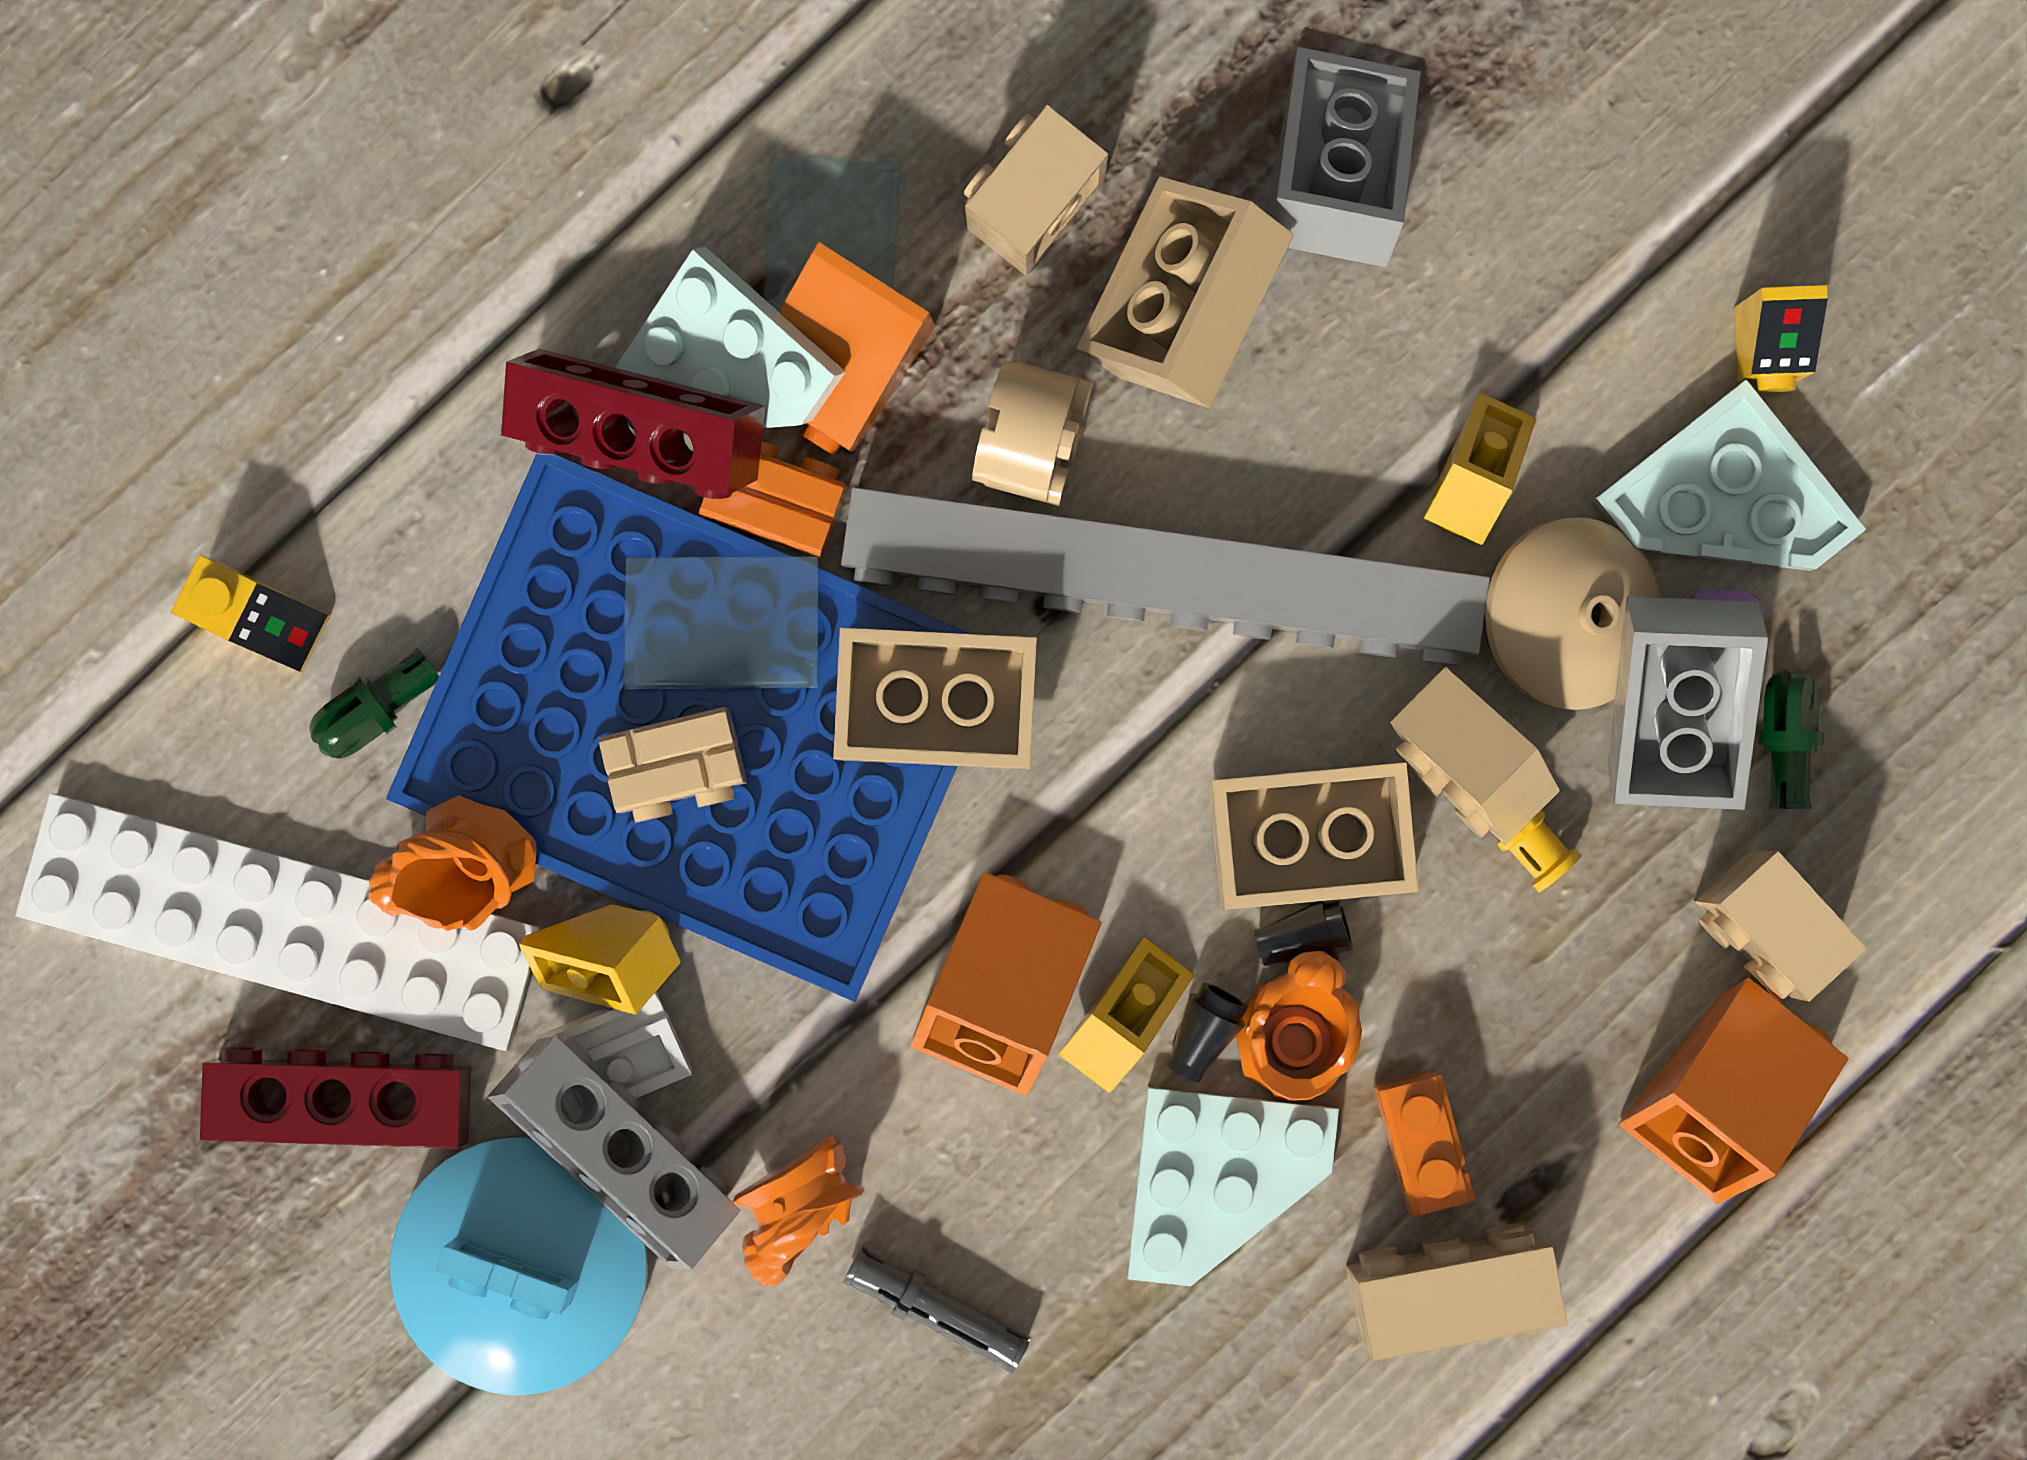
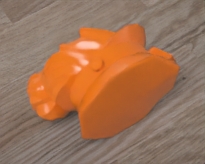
(456, 867)
(1301, 1030)
(794, 1208)

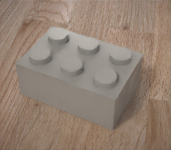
(1686, 702)

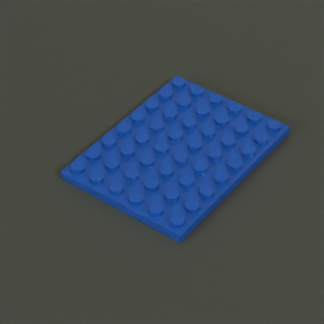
(783, 873)

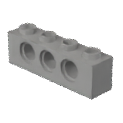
(532, 1100)

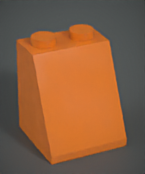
(862, 329)
(1006, 983)
(1736, 1093)

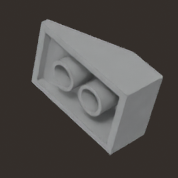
(1344, 156)

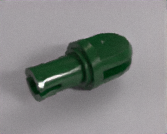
(370, 707)
(1791, 736)

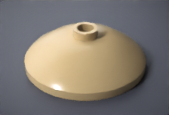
(1544, 606)

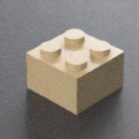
(1034, 188)
(1473, 758)
(1778, 925)

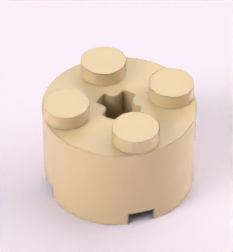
(1031, 431)

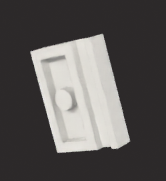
(627, 1048)

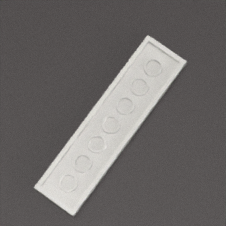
(270, 922)

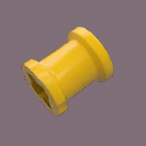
(1541, 852)

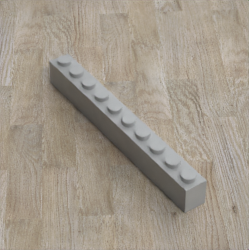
(1164, 574)

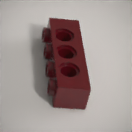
(721, 428)
(235, 1111)

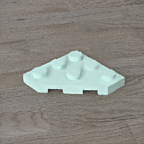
(731, 342)
(1732, 493)
(1218, 1175)

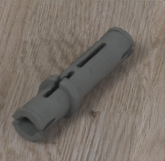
(947, 1315)

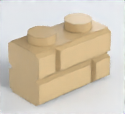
(673, 762)

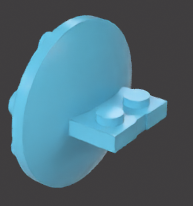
(514, 1270)

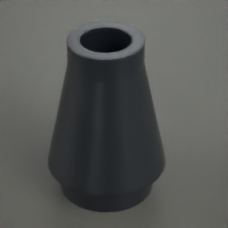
(1307, 930)
(1207, 1028)

